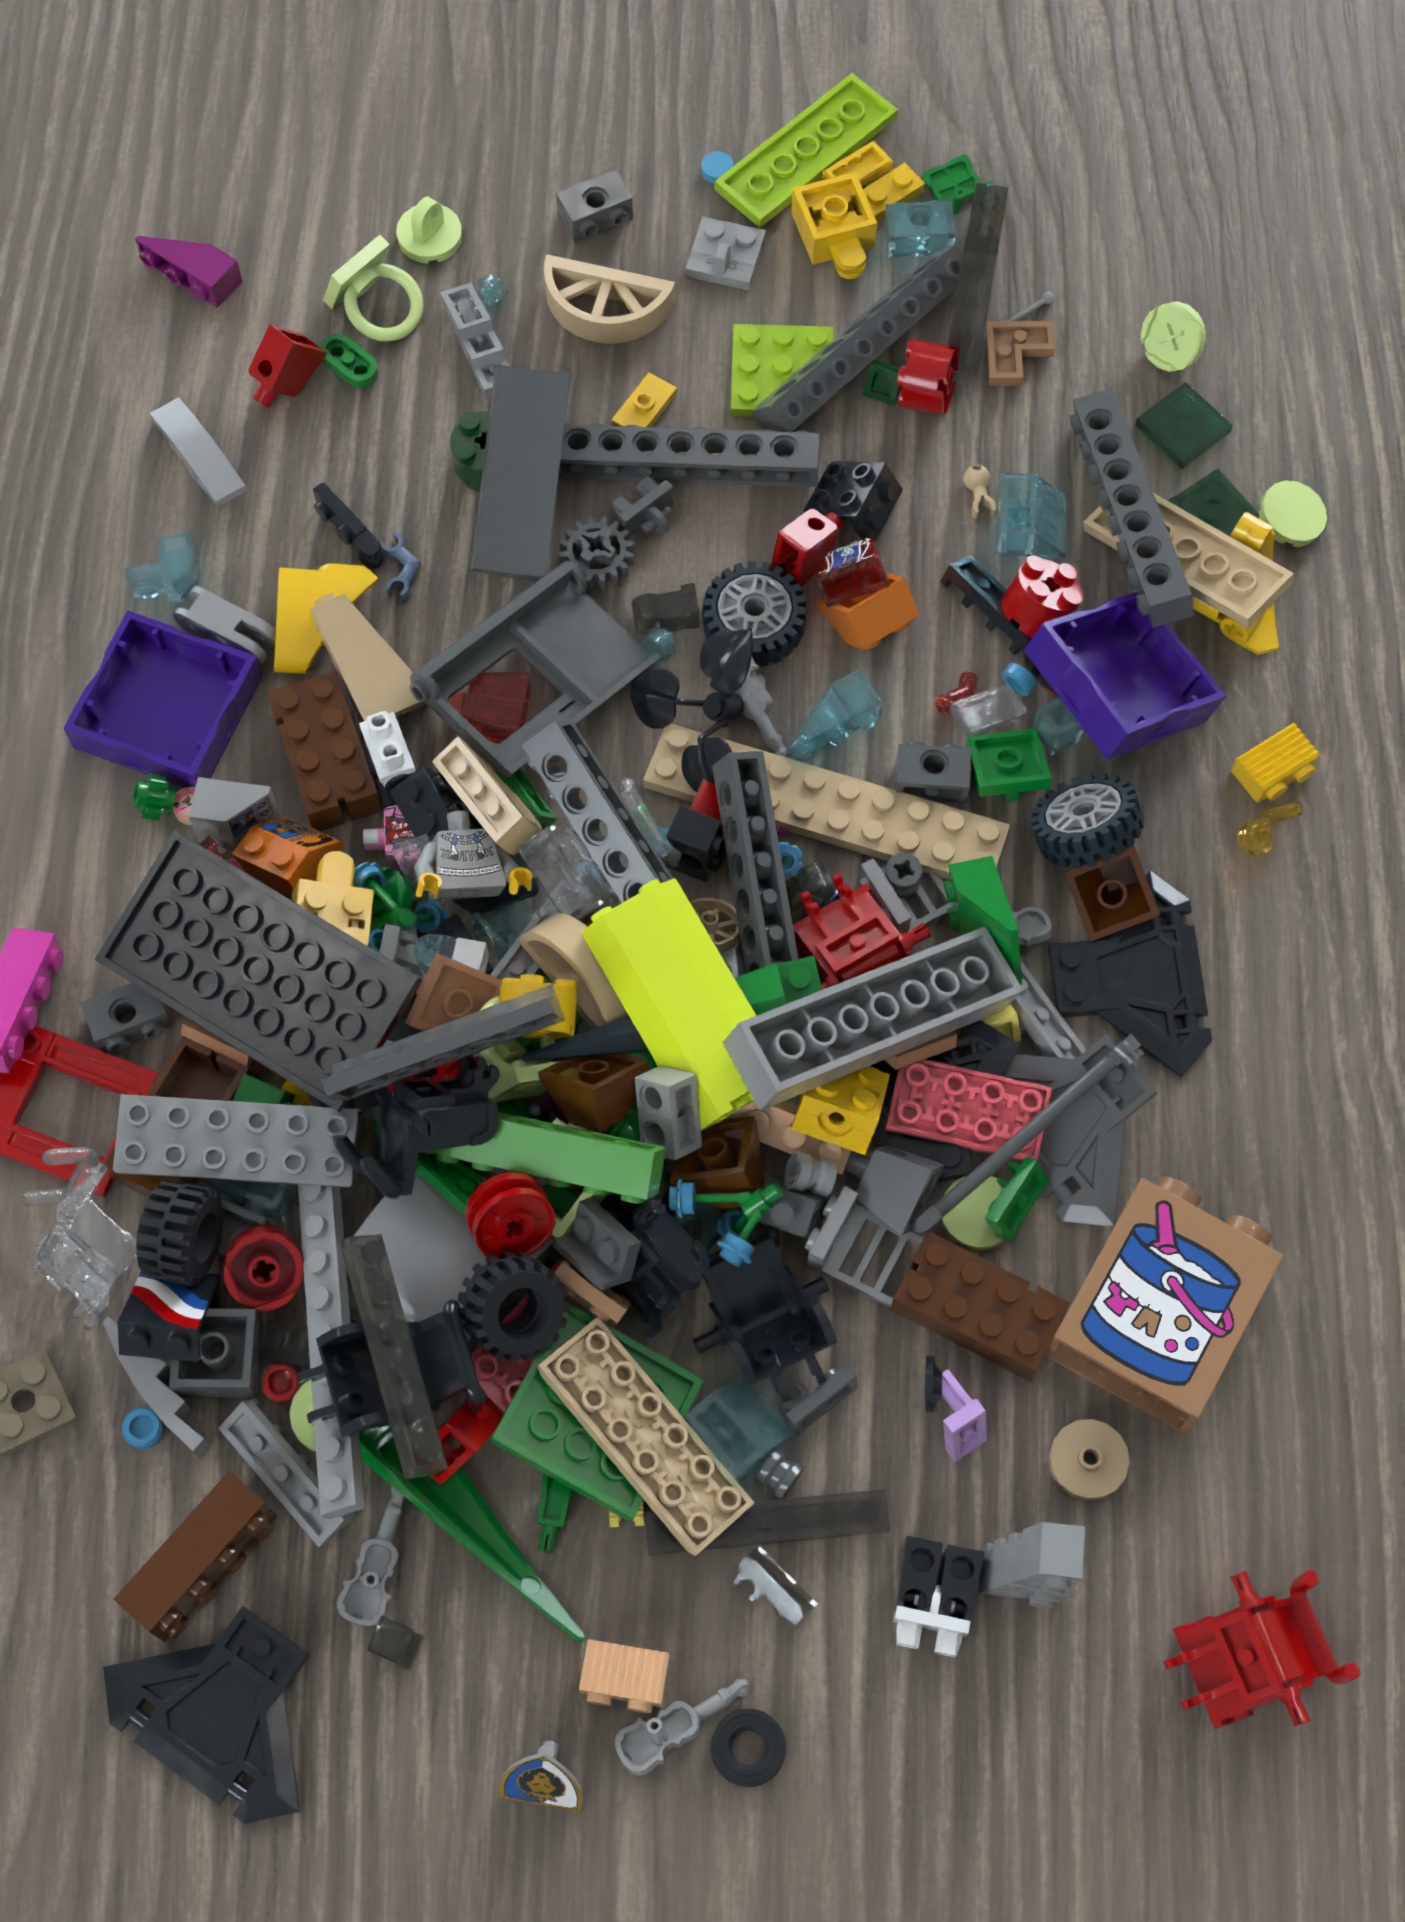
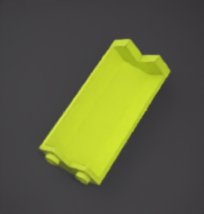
(675, 990)

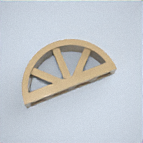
(606, 283)
(487, 796)
(564, 954)

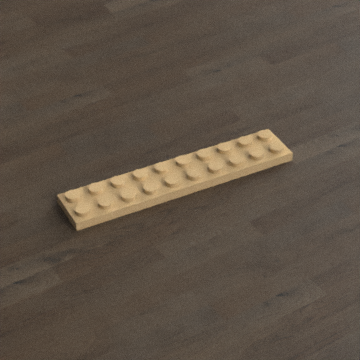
(846, 809)

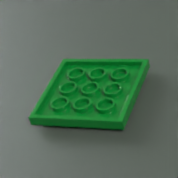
(552, 1440)

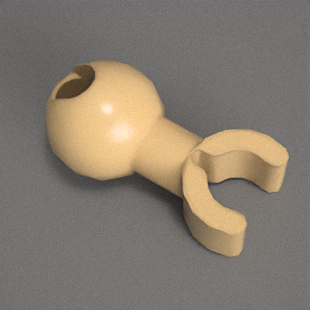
(977, 481)

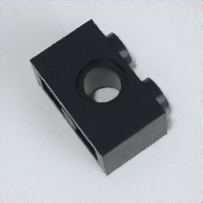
(698, 841)

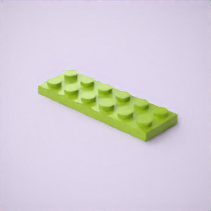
(804, 148)

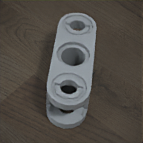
(225, 623)

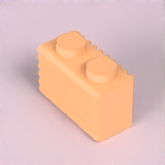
(624, 1675)

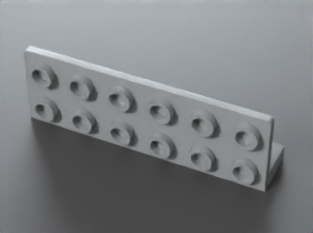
(233, 1140)

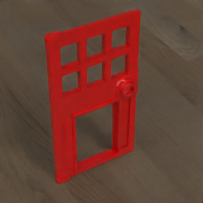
(74, 1059)

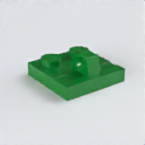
(1008, 763)

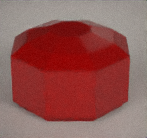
(280, 1383)

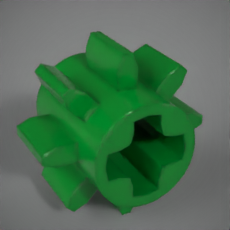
(153, 797)

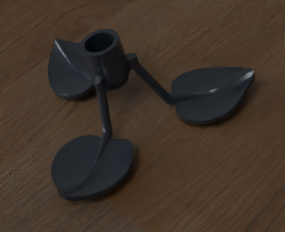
(654, 697)

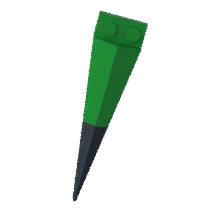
(763, 989)

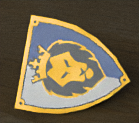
(542, 1781)

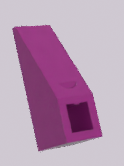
(196, 266)

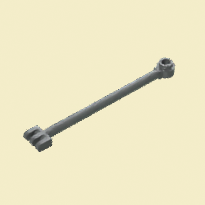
(1125, 1053)

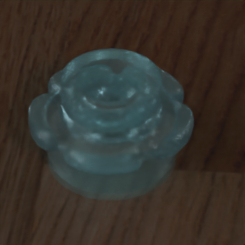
(491, 289)
(659, 641)

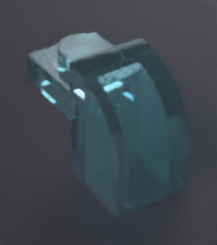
(174, 575)

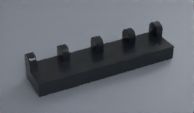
(986, 593)

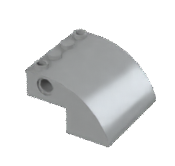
(430, 1251)

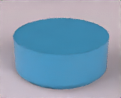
(715, 165)
(1019, 679)
(142, 1428)

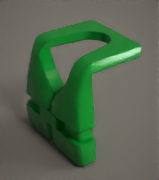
(953, 182)

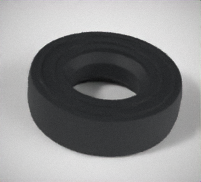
(773, 1738)

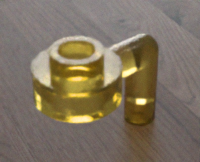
(1255, 834)

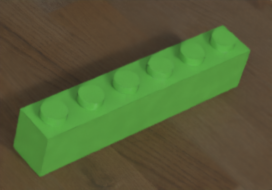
(567, 1157)

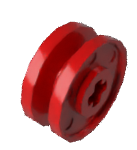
(510, 1215)

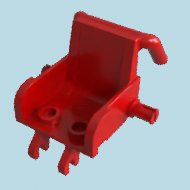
(851, 935)
(1258, 1654)

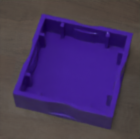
(1123, 676)
(163, 701)

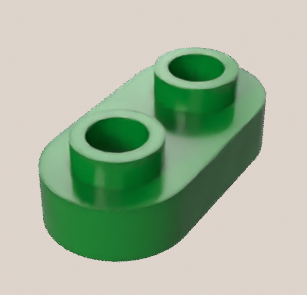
(351, 363)

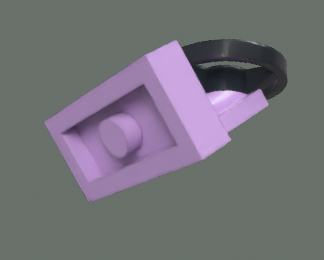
(967, 1426)

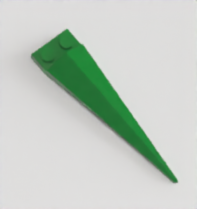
(468, 1519)

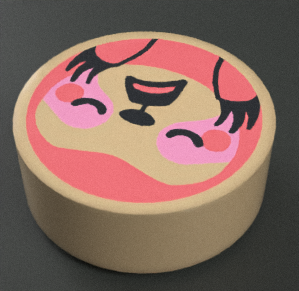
(182, 804)

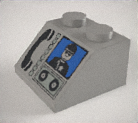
(229, 810)

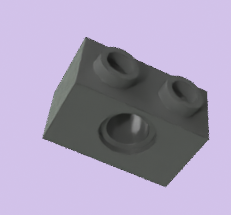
(594, 205)
(947, 786)
(107, 1009)

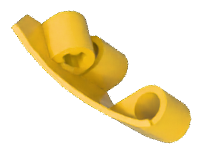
(296, 634)
(1262, 634)

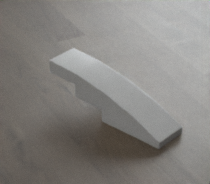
(475, 334)
(198, 452)
(149, 1379)

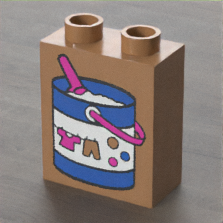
(1166, 1302)

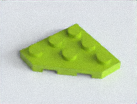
(767, 357)

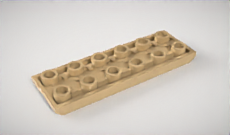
(645, 1436)

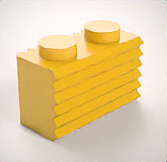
(1276, 763)

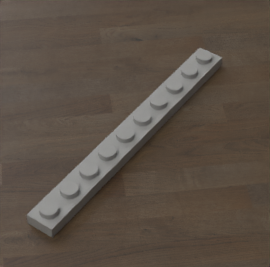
(327, 1308)

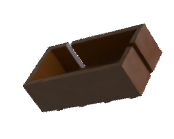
(324, 751)
(187, 1074)
(979, 1306)
(197, 1558)

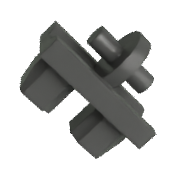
(649, 511)

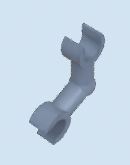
(410, 563)

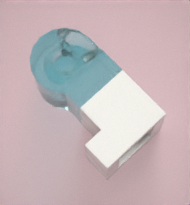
(462, 950)

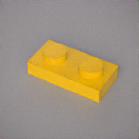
(896, 186)

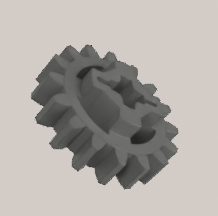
(596, 551)

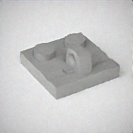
(725, 253)

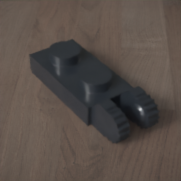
(348, 526)

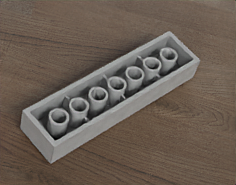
(871, 1017)

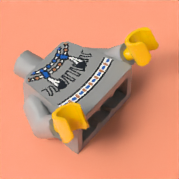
(466, 864)

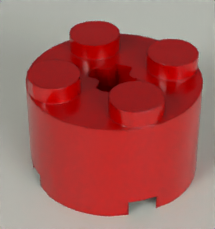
(928, 376)
(1041, 593)
(251, 1286)

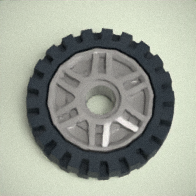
(758, 591)
(1087, 820)

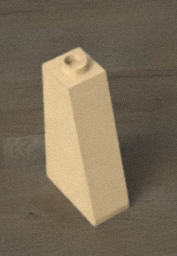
(364, 661)

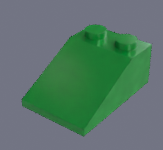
(982, 902)

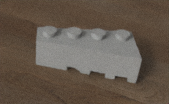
(1034, 1564)

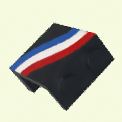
(166, 1318)

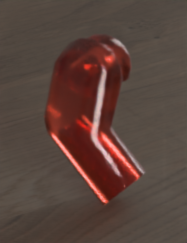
(965, 689)

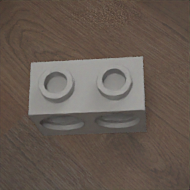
(669, 1110)

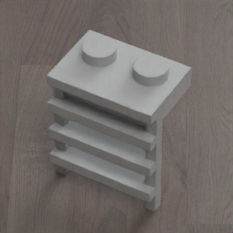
(897, 908)
(836, 1238)

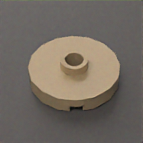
(1078, 1477)

